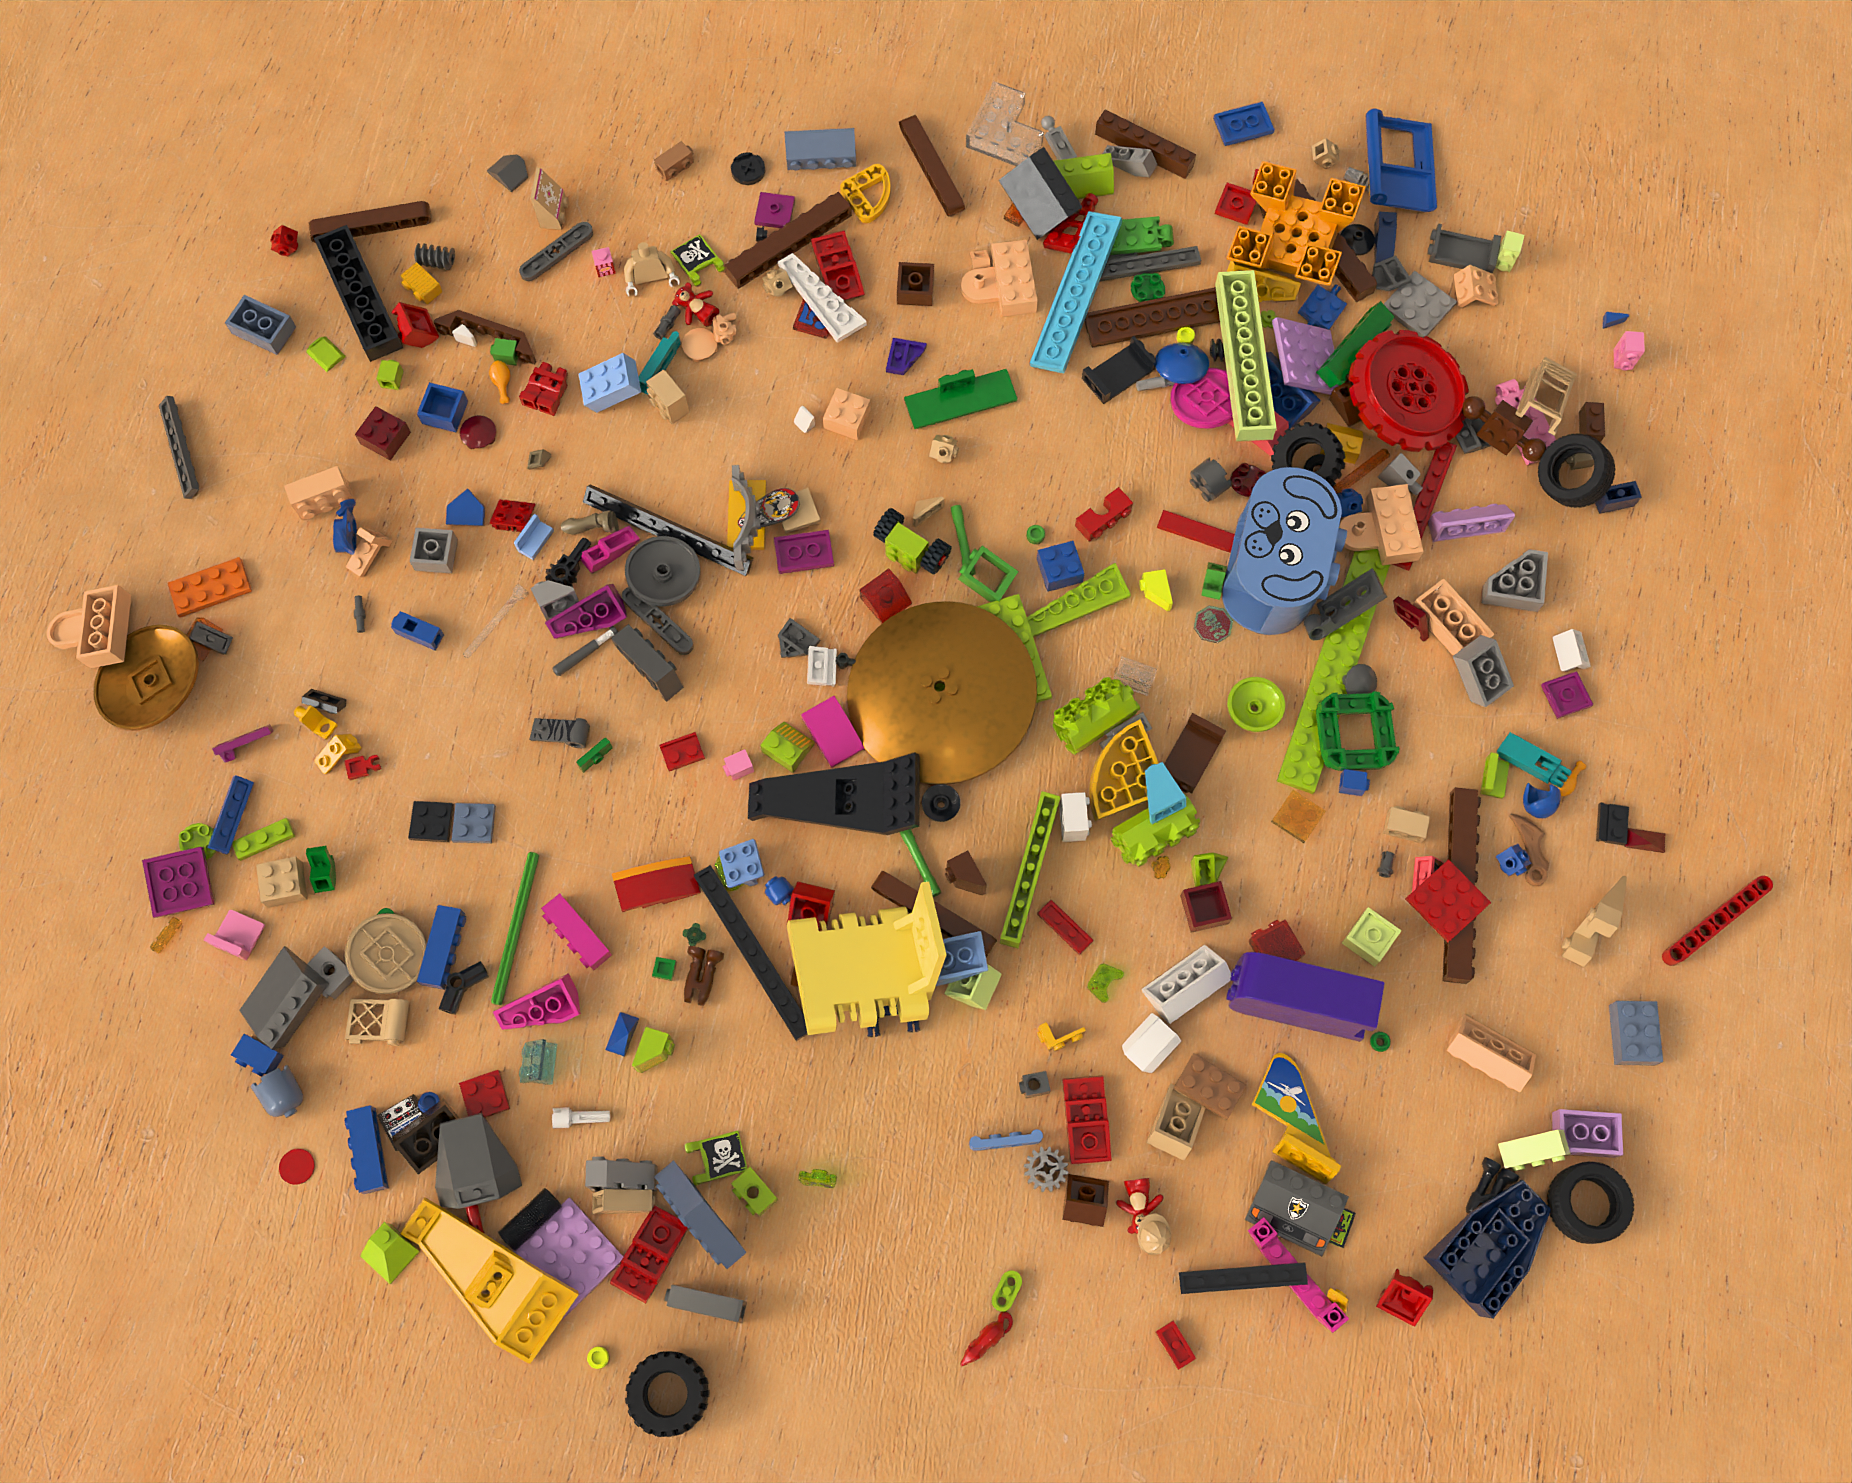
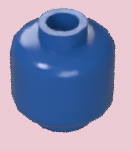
(779, 890)

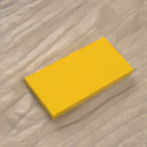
(737, 507)

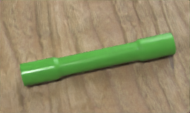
(958, 520)
(909, 840)

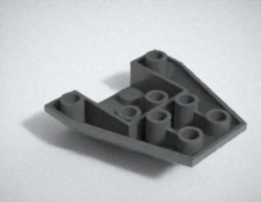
(472, 1164)

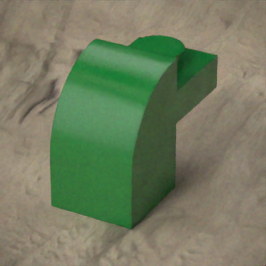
(322, 869)

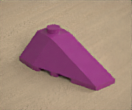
(594, 612)

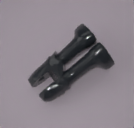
(1490, 1169)

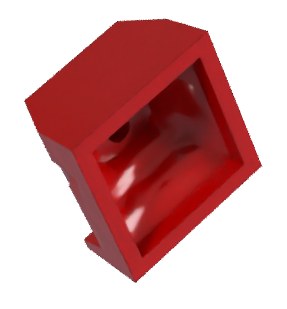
(415, 325)
(1405, 1298)

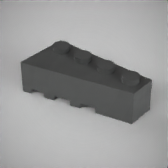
(648, 661)

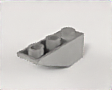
(1132, 160)

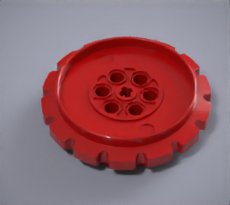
(1408, 390)

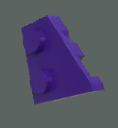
(903, 355)

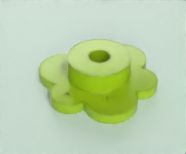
(1267, 317)

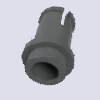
(1385, 869)

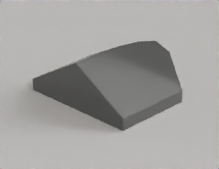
(509, 171)
(1390, 274)

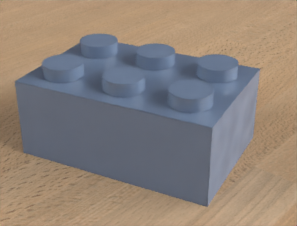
(260, 324)
(1635, 1033)

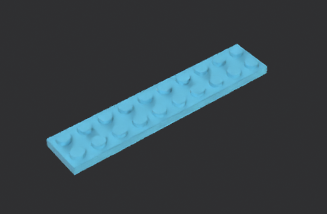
(1076, 292)

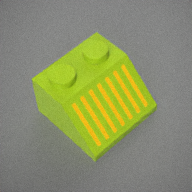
(786, 746)
(652, 1050)

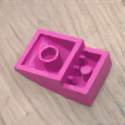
(832, 731)

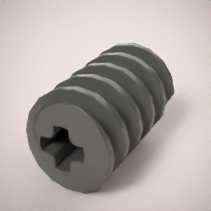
(433, 257)

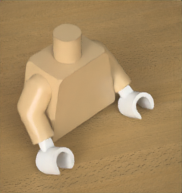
(648, 265)

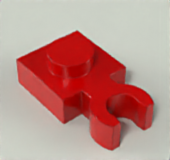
(359, 766)

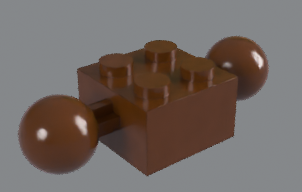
(1504, 428)

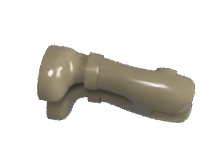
(605, 519)

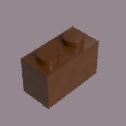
(1592, 420)

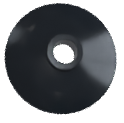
(1361, 244)
(944, 794)

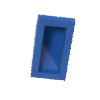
(622, 1034)

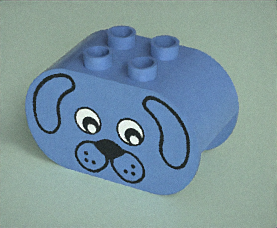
(1283, 551)

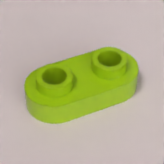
(1006, 1291)

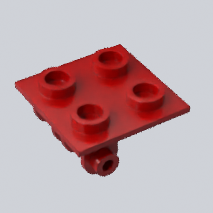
(511, 514)

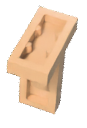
(366, 550)

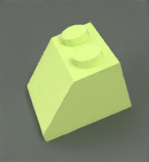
(975, 990)

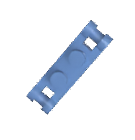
(996, 1141)

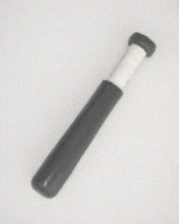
(567, 663)

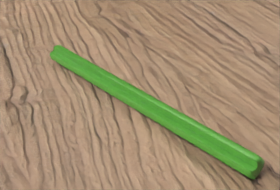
(515, 928)

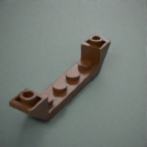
(451, 321)

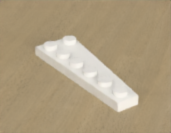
(829, 308)

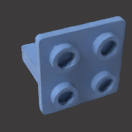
(742, 864)

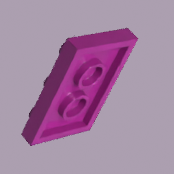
(803, 551)

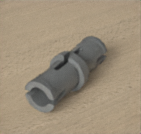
(667, 322)

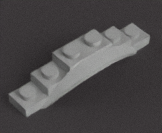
(751, 522)

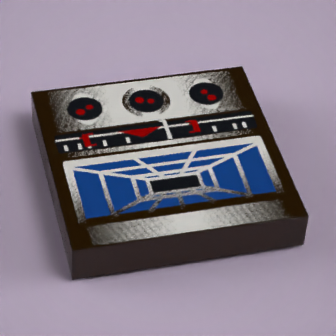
(399, 1116)

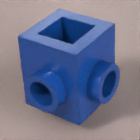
(1350, 502)
(1514, 860)

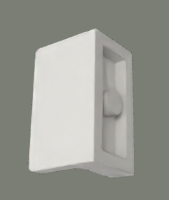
(1571, 650)

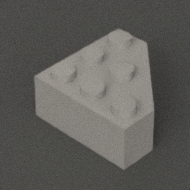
(1519, 583)
(620, 1174)

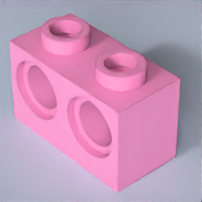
(1629, 350)

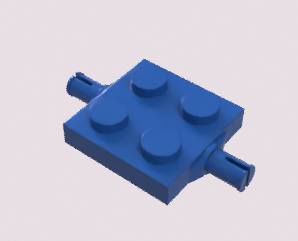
(1322, 307)

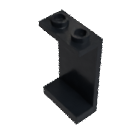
(1119, 371)

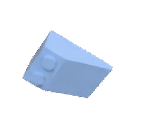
(963, 958)

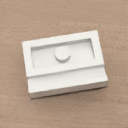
(821, 666)

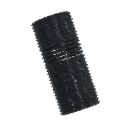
(527, 1221)

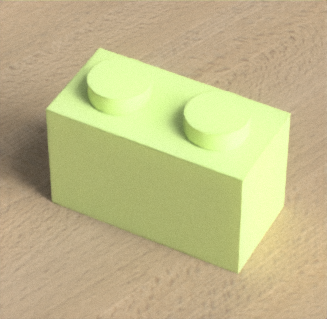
(1509, 250)

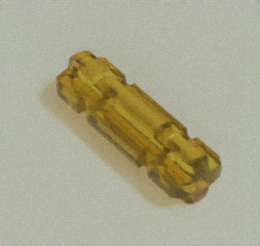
(165, 935)

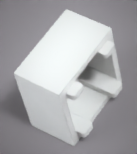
(1074, 817)

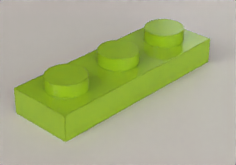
(263, 839)

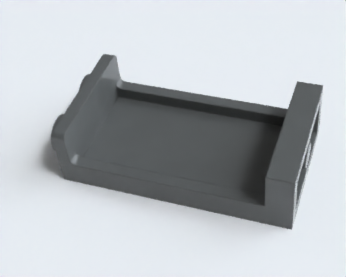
(1463, 250)

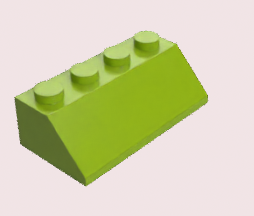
(1088, 174)

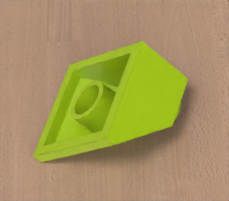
(388, 1252)

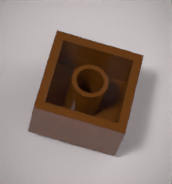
(915, 284)

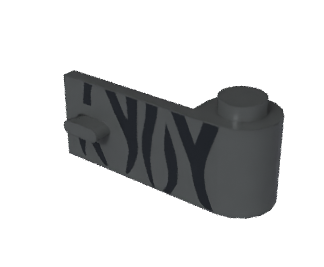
(563, 731)

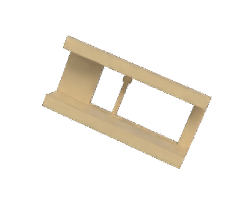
(1559, 373)

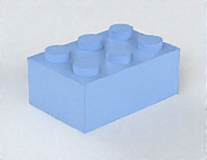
(609, 382)

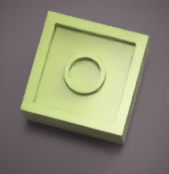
(1371, 937)

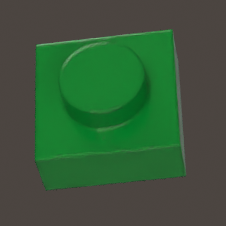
(664, 968)

